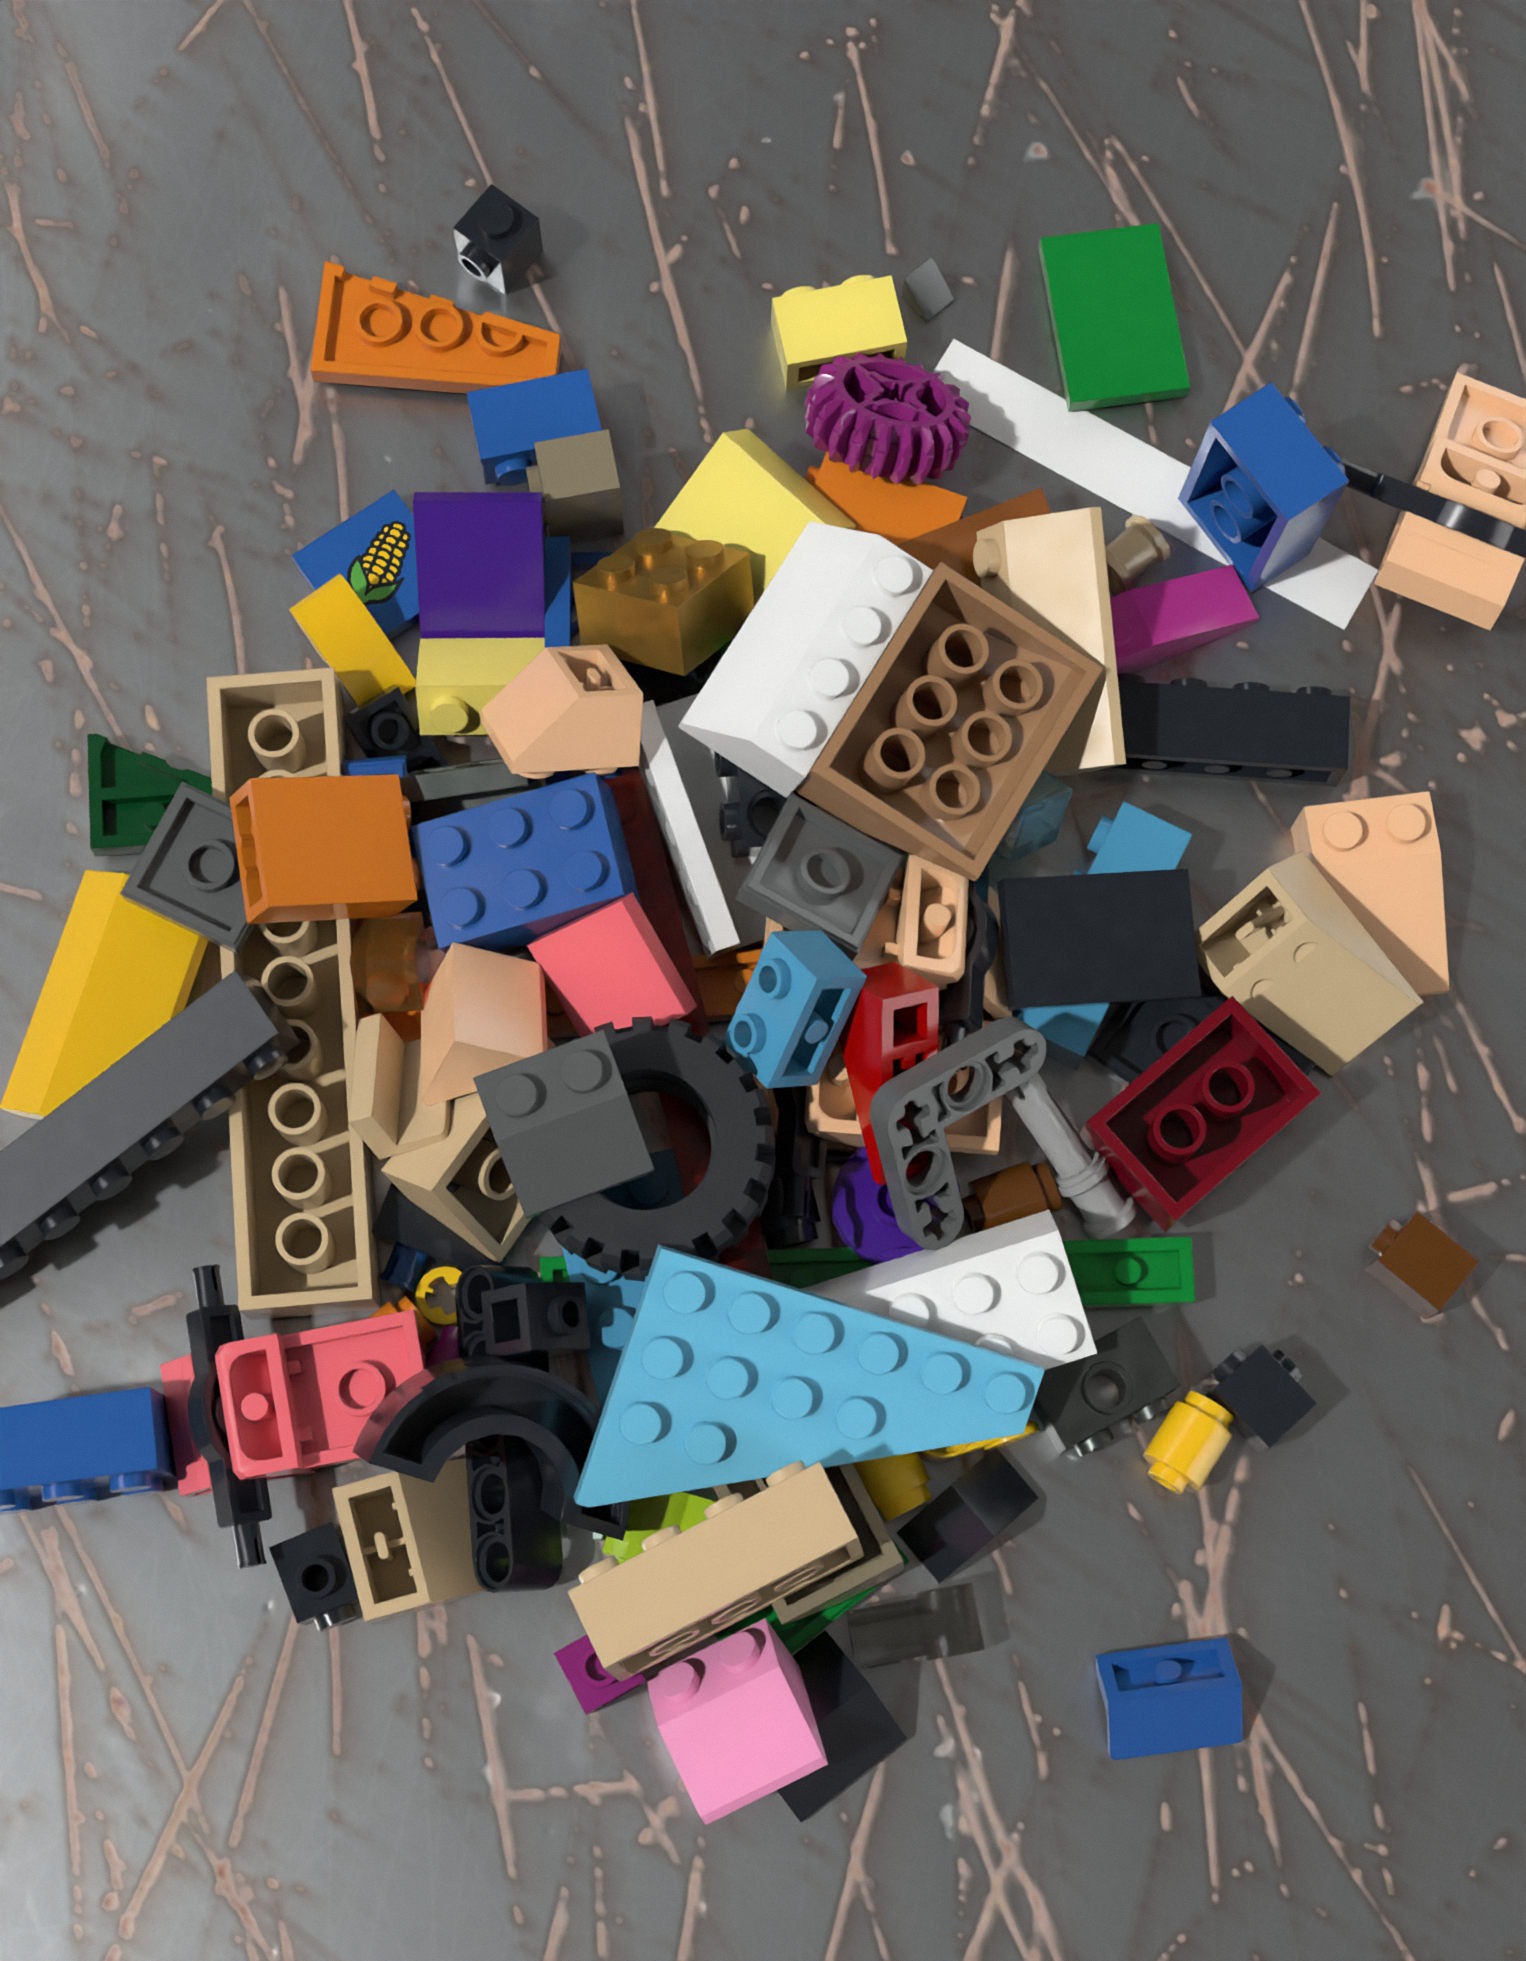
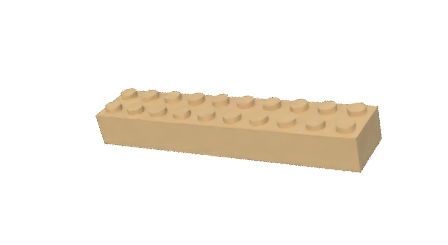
(294, 1157)

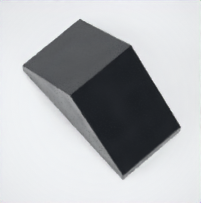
(967, 1515)

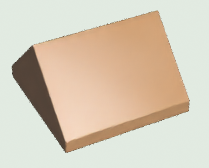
(478, 1018)

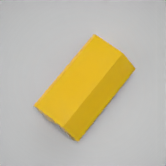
(105, 993)

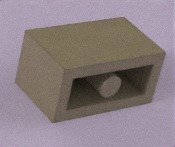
(578, 486)

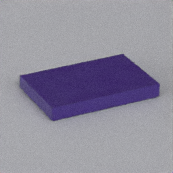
(480, 564)

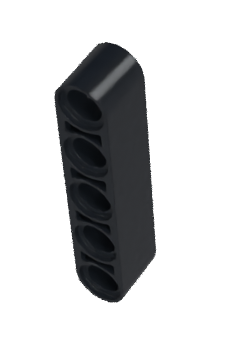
(511, 1538)

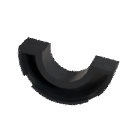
(485, 1396)

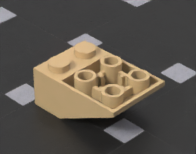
(1304, 965)

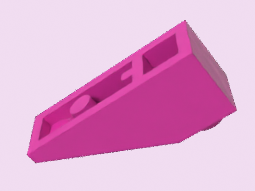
(1177, 617)

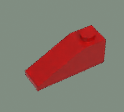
(884, 1036)

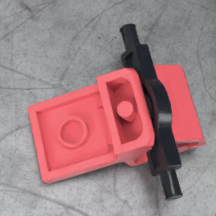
(274, 1403)

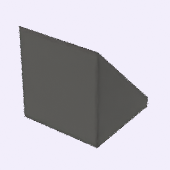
(926, 290)

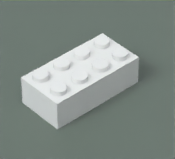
(990, 1288)

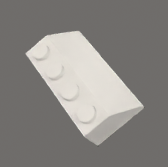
(805, 652)

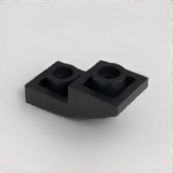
(390, 728)

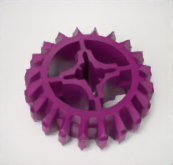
(887, 418)

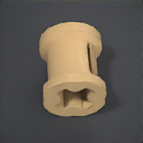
(1133, 553)

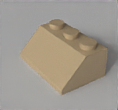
(486, 1204)

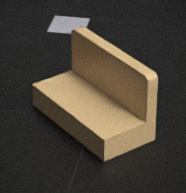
(387, 1093)

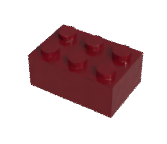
(1199, 1113)

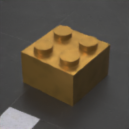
(665, 600)

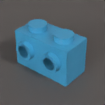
(794, 1008)

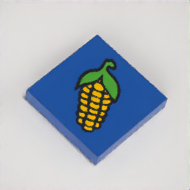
(375, 558)

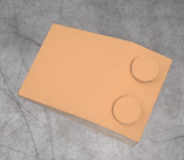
(1388, 872)

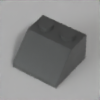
(564, 1124)

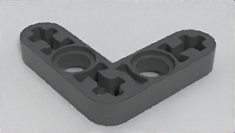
(932, 1110)

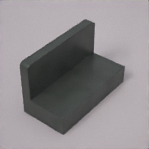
(462, 787)

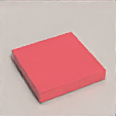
(612, 969)

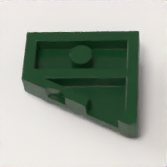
(130, 795)

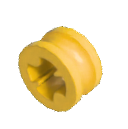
(424, 1289)

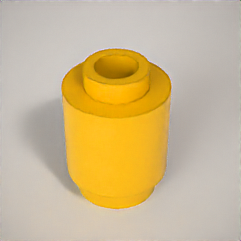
(1189, 1443)
(895, 1483)

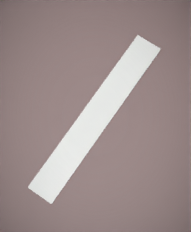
(1129, 474)

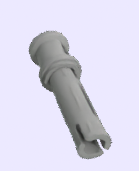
(1080, 1171)

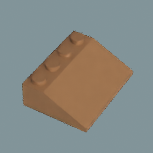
(951, 727)

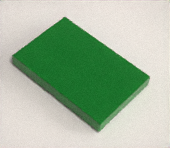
(1113, 317)

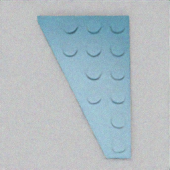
(754, 1374)

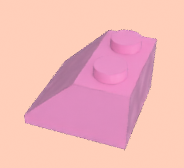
(737, 1720)

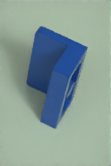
(1170, 1698)

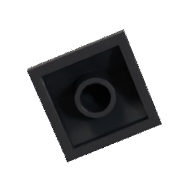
(850, 1722)

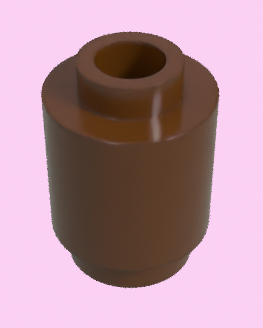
(1010, 1196)

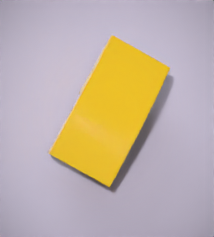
(351, 641)

